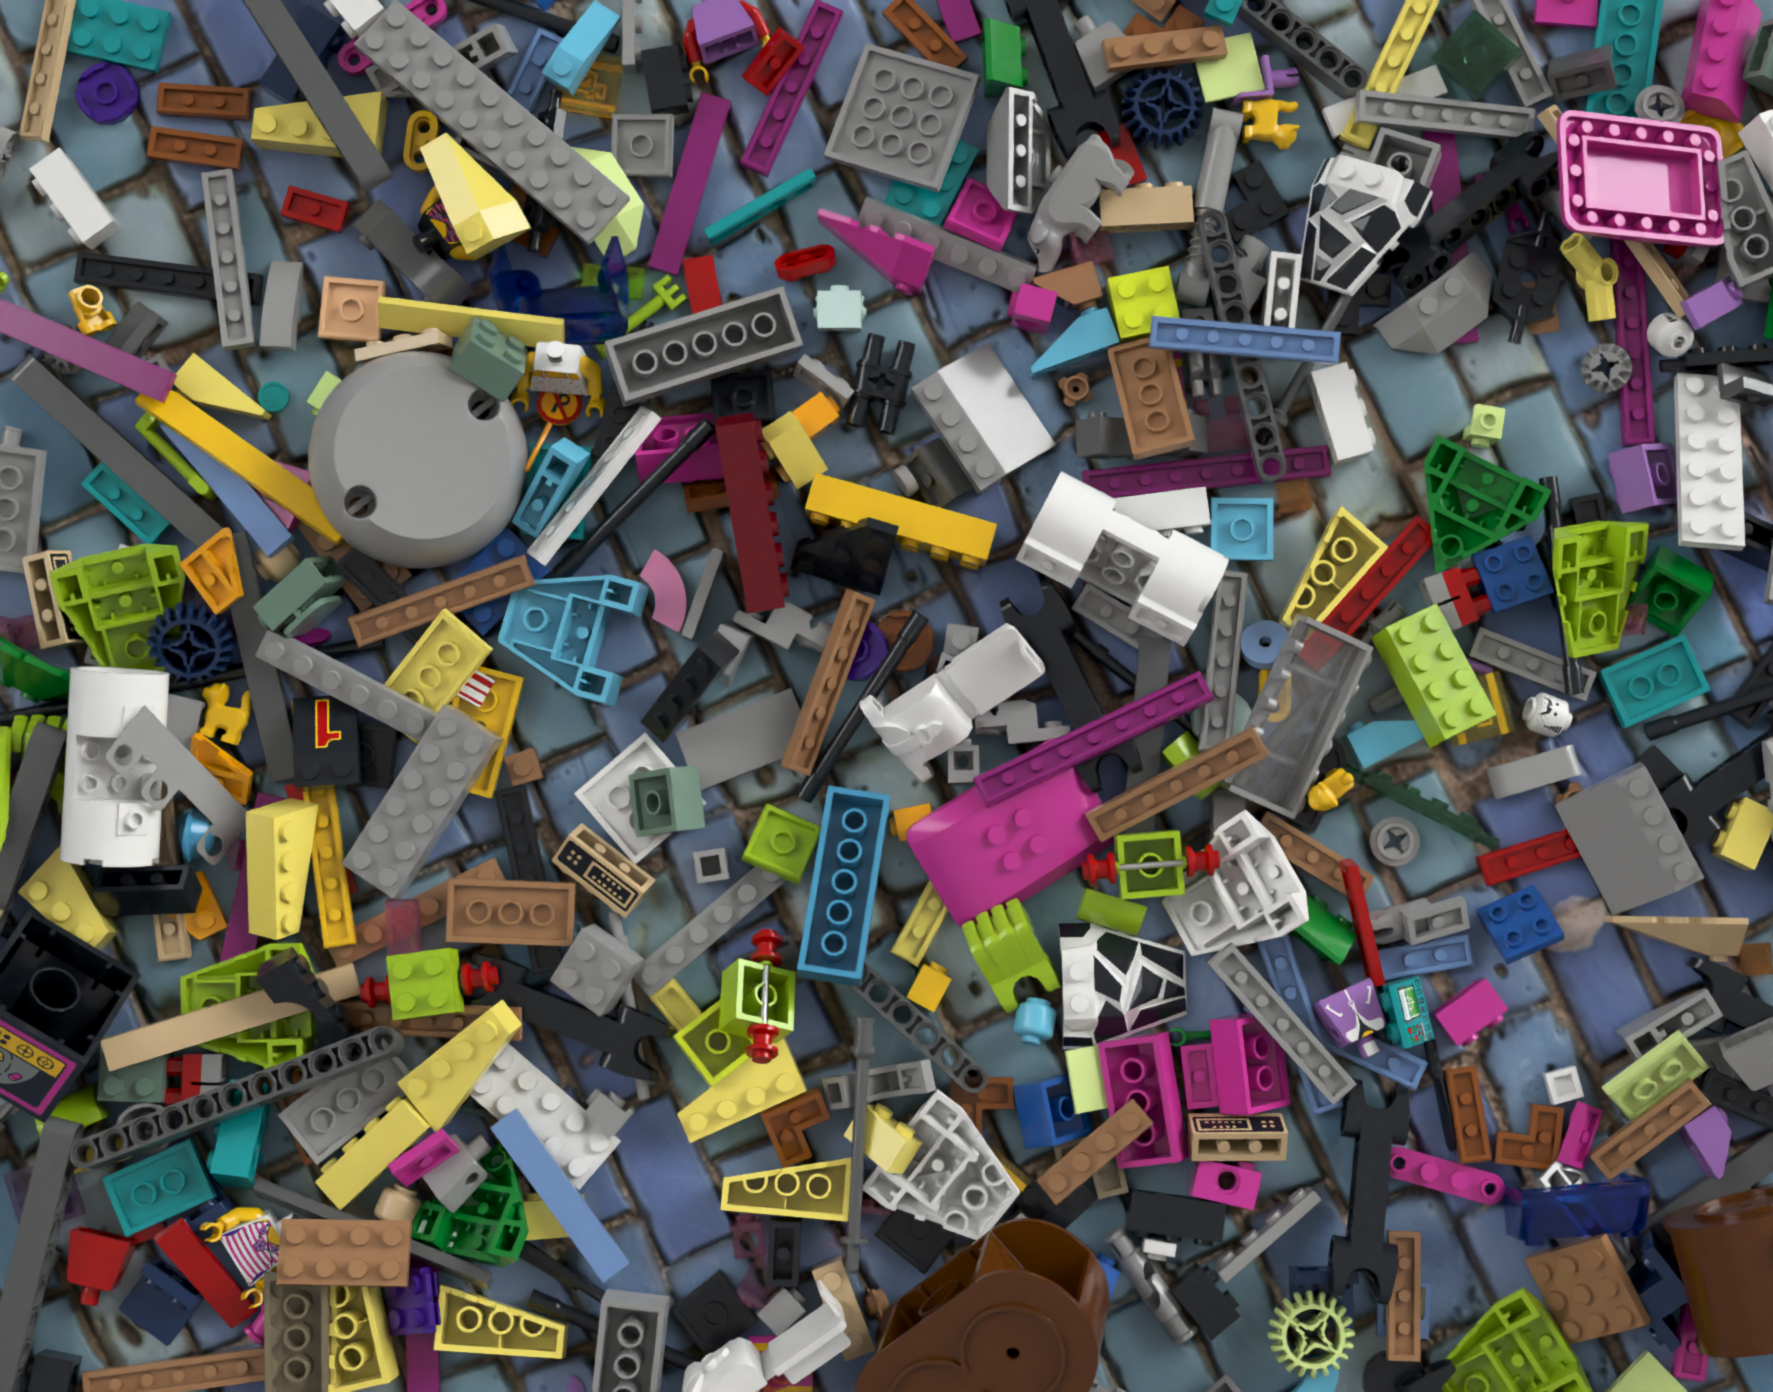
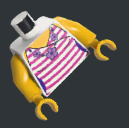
(252, 1242)

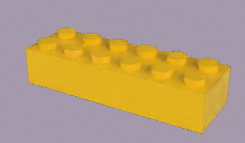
(920, 524)

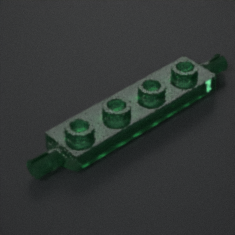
(1434, 809)

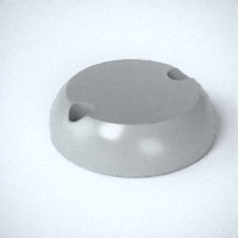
(419, 459)

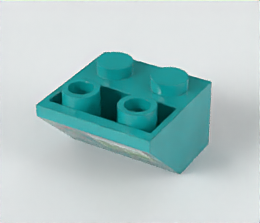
(1404, 1012)

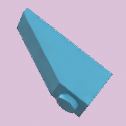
(580, 48)
(1083, 339)
(550, 486)
(1379, 739)

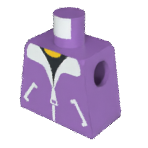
(1352, 1017)

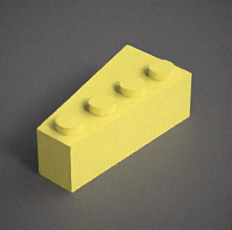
(298, 130)
(454, 1070)
(743, 1093)
(369, 1156)
(492, 1327)
(360, 1340)

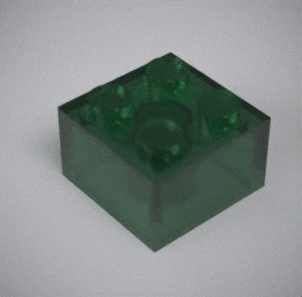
(1476, 56)

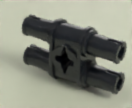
(870, 371)

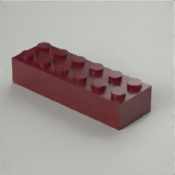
(750, 513)

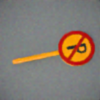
(555, 410)

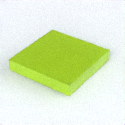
(782, 843)

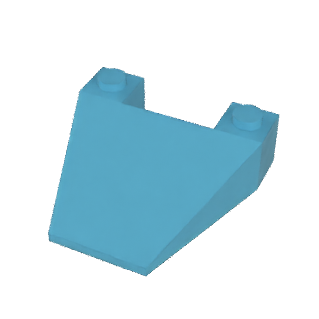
(563, 625)

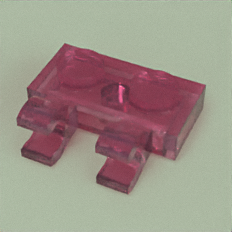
(1225, 433)

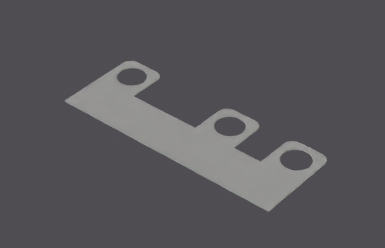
(183, 773)

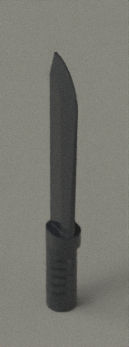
(1436, 1074)
(557, 1270)

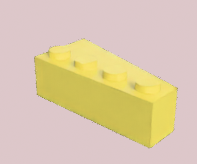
(1334, 568)
(278, 865)
(798, 1191)

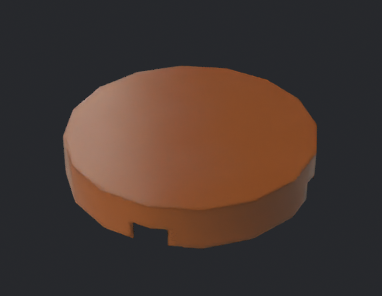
(919, 651)

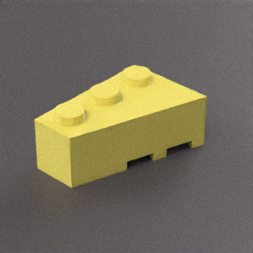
(66, 898)

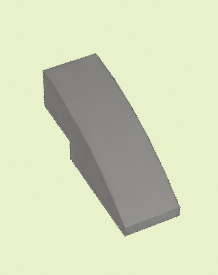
(282, 306)

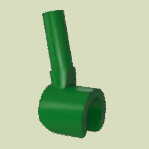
(1189, 1035)

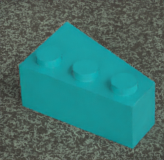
(239, 1146)

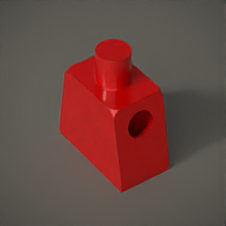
(97, 1261)

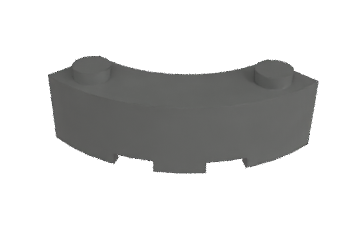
(426, 271)
(1108, 438)

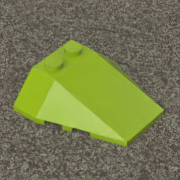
(1593, 581)
(117, 598)
(235, 977)
(1516, 1350)

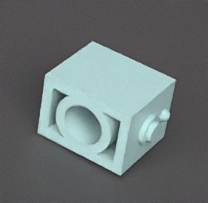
(839, 309)

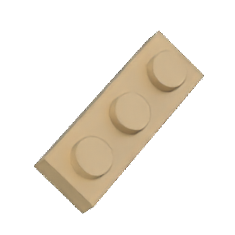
(428, 341)

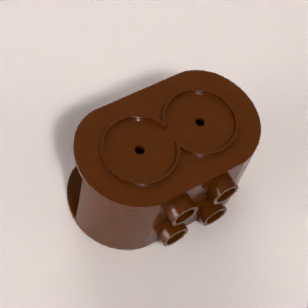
(1728, 1271)
(1000, 1316)

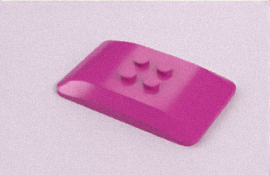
(1639, 179)
(1005, 850)

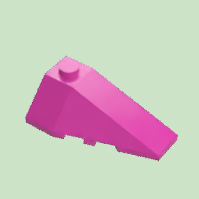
(897, 259)

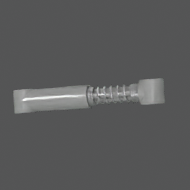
(1211, 193)

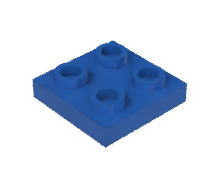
(1512, 574)
(1520, 924)

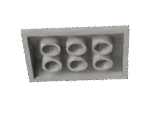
(982, 418)
(1629, 839)

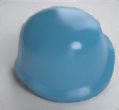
(190, 831)

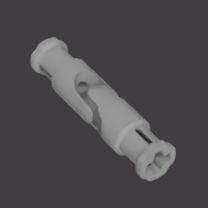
(1147, 1280)

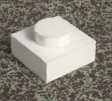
(1563, 1084)
(1158, 1248)

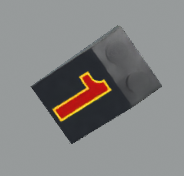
(325, 744)

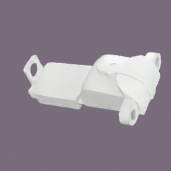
(941, 707)
(794, 1352)

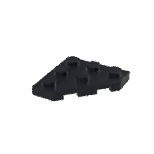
(849, 555)

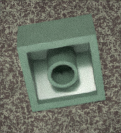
(667, 801)

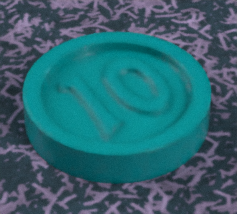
(273, 397)

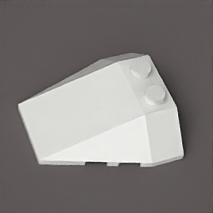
(1247, 899)

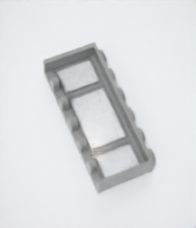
(1300, 713)

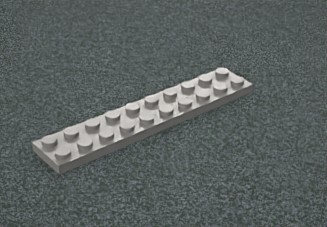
(492, 122)

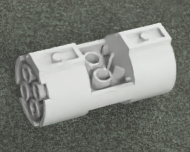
(1158, 575)
(102, 810)

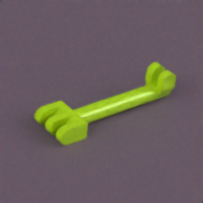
(663, 297)
(146, 427)

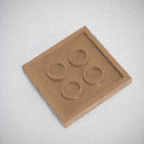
(1587, 1289)

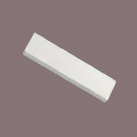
(1421, 83)

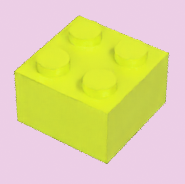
(1137, 298)
(711, 1050)

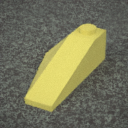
(475, 202)

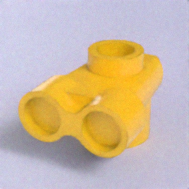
(90, 312)

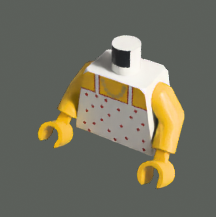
(561, 370)

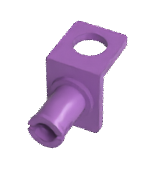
(1272, 79)

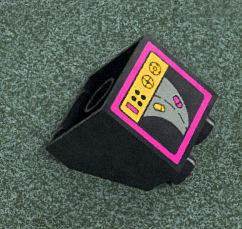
(53, 1011)

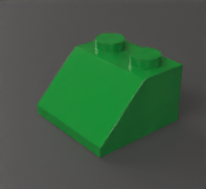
(1002, 57)
(1671, 589)
(1325, 934)

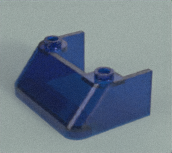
(588, 312)
(1577, 1209)

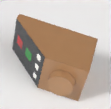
(1075, 286)

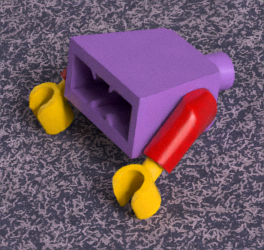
(722, 30)

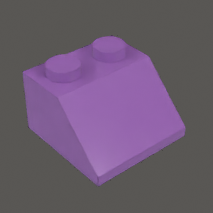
(1644, 477)

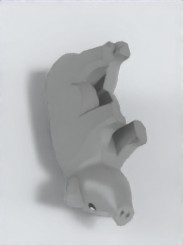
(1070, 197)

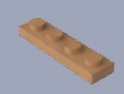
(1164, 48)
(1310, 855)
(1649, 1128)
(1095, 1151)
(1405, 1302)

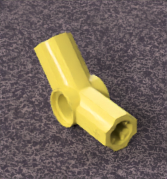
(1593, 275)

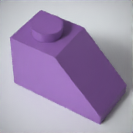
(1712, 302)
(1708, 1140)

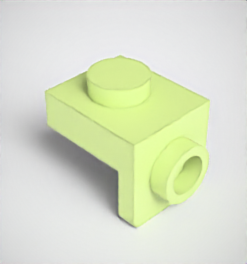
(1485, 426)

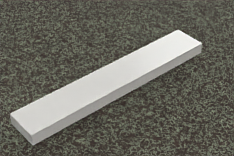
(593, 485)

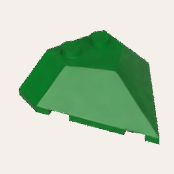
(1474, 502)
(31, 675)
(487, 1225)

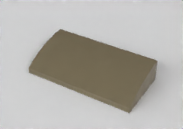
(296, 1337)

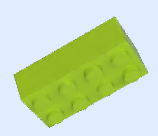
(1433, 675)

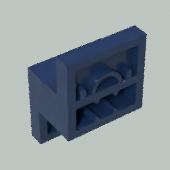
(1660, 1289)

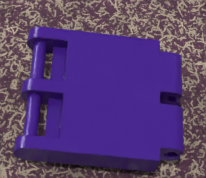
(413, 1306)

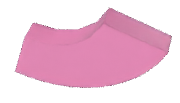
(667, 590)

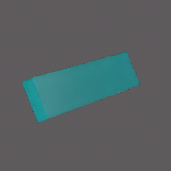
(760, 207)

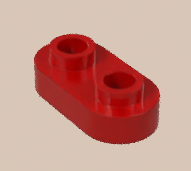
(805, 262)

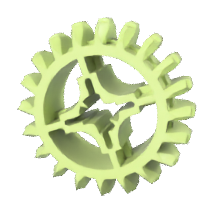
(1304, 1346)

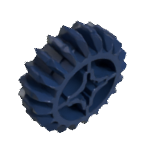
(1174, 108)
(165, 644)

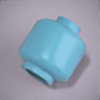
(1034, 1021)

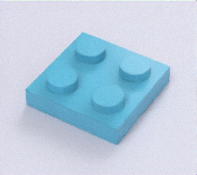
(1242, 528)

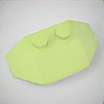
(628, 221)

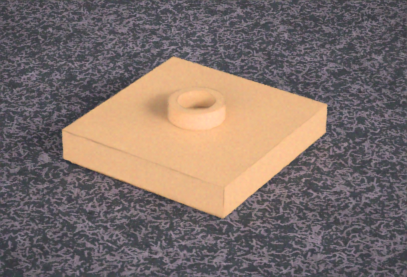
(350, 309)

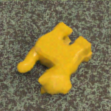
(1265, 127)
(219, 715)
(1325, 793)

